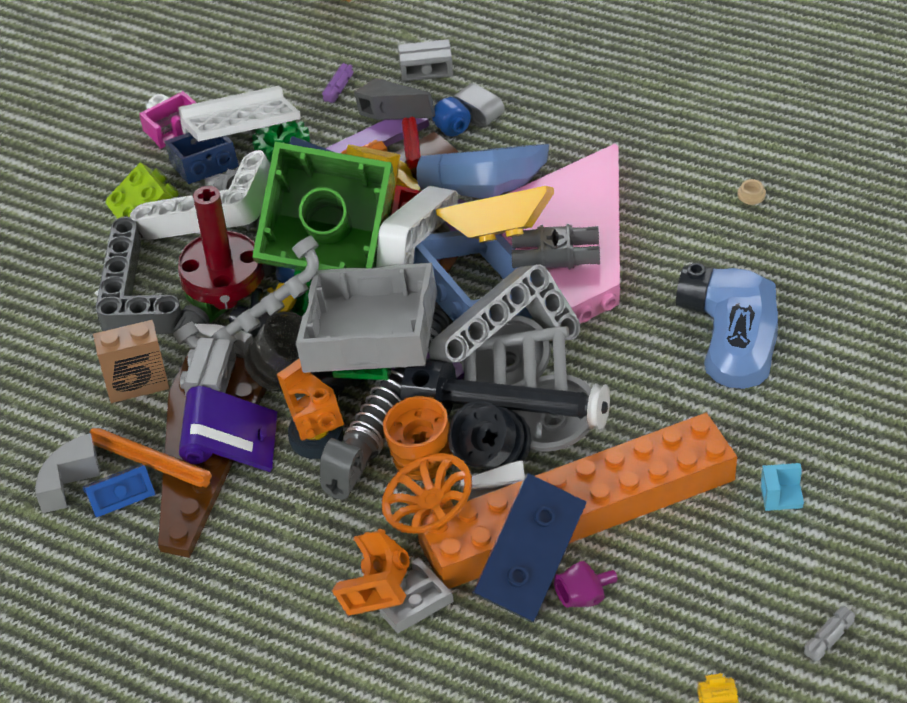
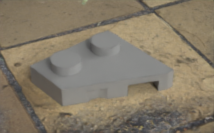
(424, 597)

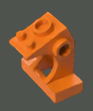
(316, 410)
(383, 572)

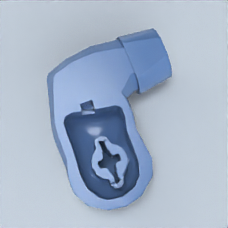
(482, 171)

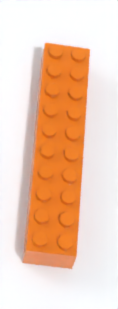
(613, 482)

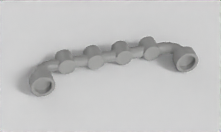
(271, 303)

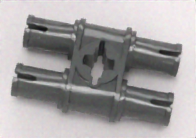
(556, 247)

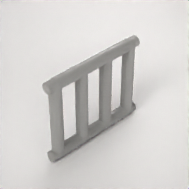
(528, 340)

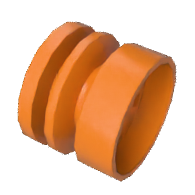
(417, 429)

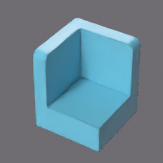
(782, 486)

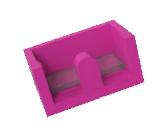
(163, 119)

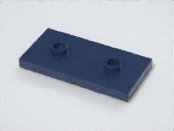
(529, 548)

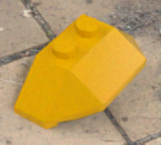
(498, 214)

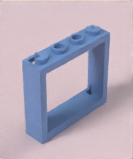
(452, 244)

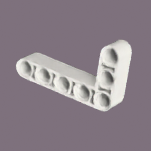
(240, 203)
(411, 225)

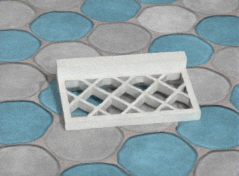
(237, 113)

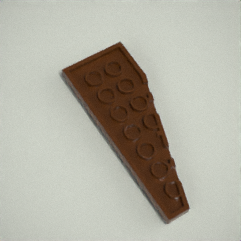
(183, 504)

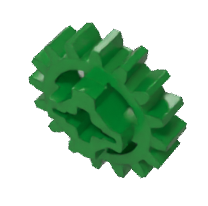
(267, 136)

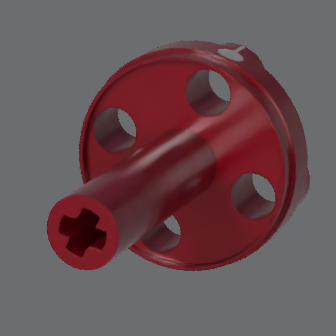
(219, 262)

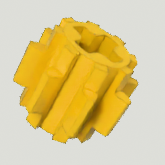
(717, 690)

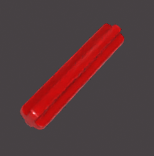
(411, 142)

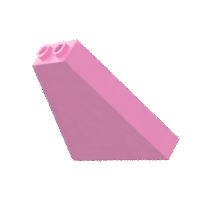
(586, 197)

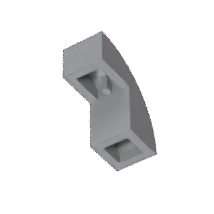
(67, 464)

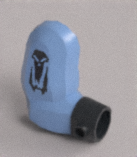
(742, 324)

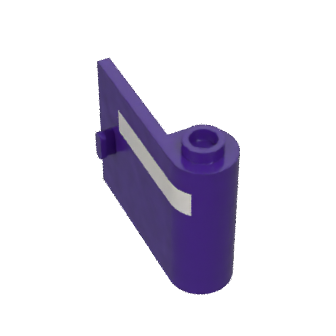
(227, 428)

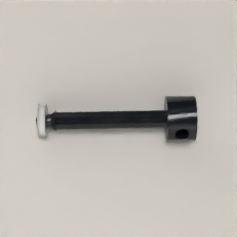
(439, 382)

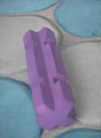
(337, 83)

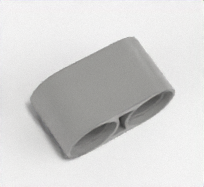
(481, 103)

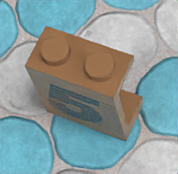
(131, 361)

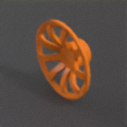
(429, 499)

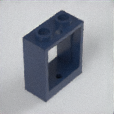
(191, 161)

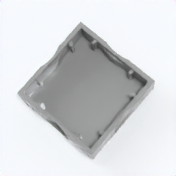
(368, 318)

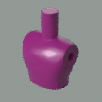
(581, 586)

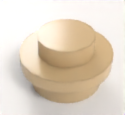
(751, 192)

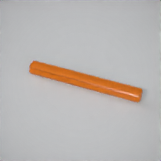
(151, 457)

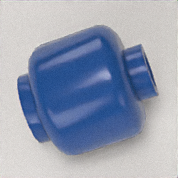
(451, 116)

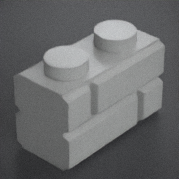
(425, 60)
(209, 365)

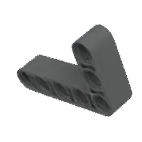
(115, 301)

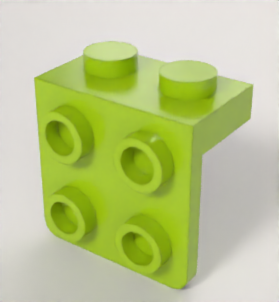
(140, 187)

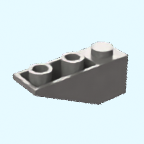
(390, 100)

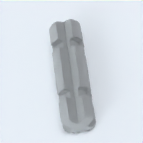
(829, 633)

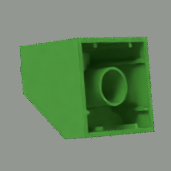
(325, 196)

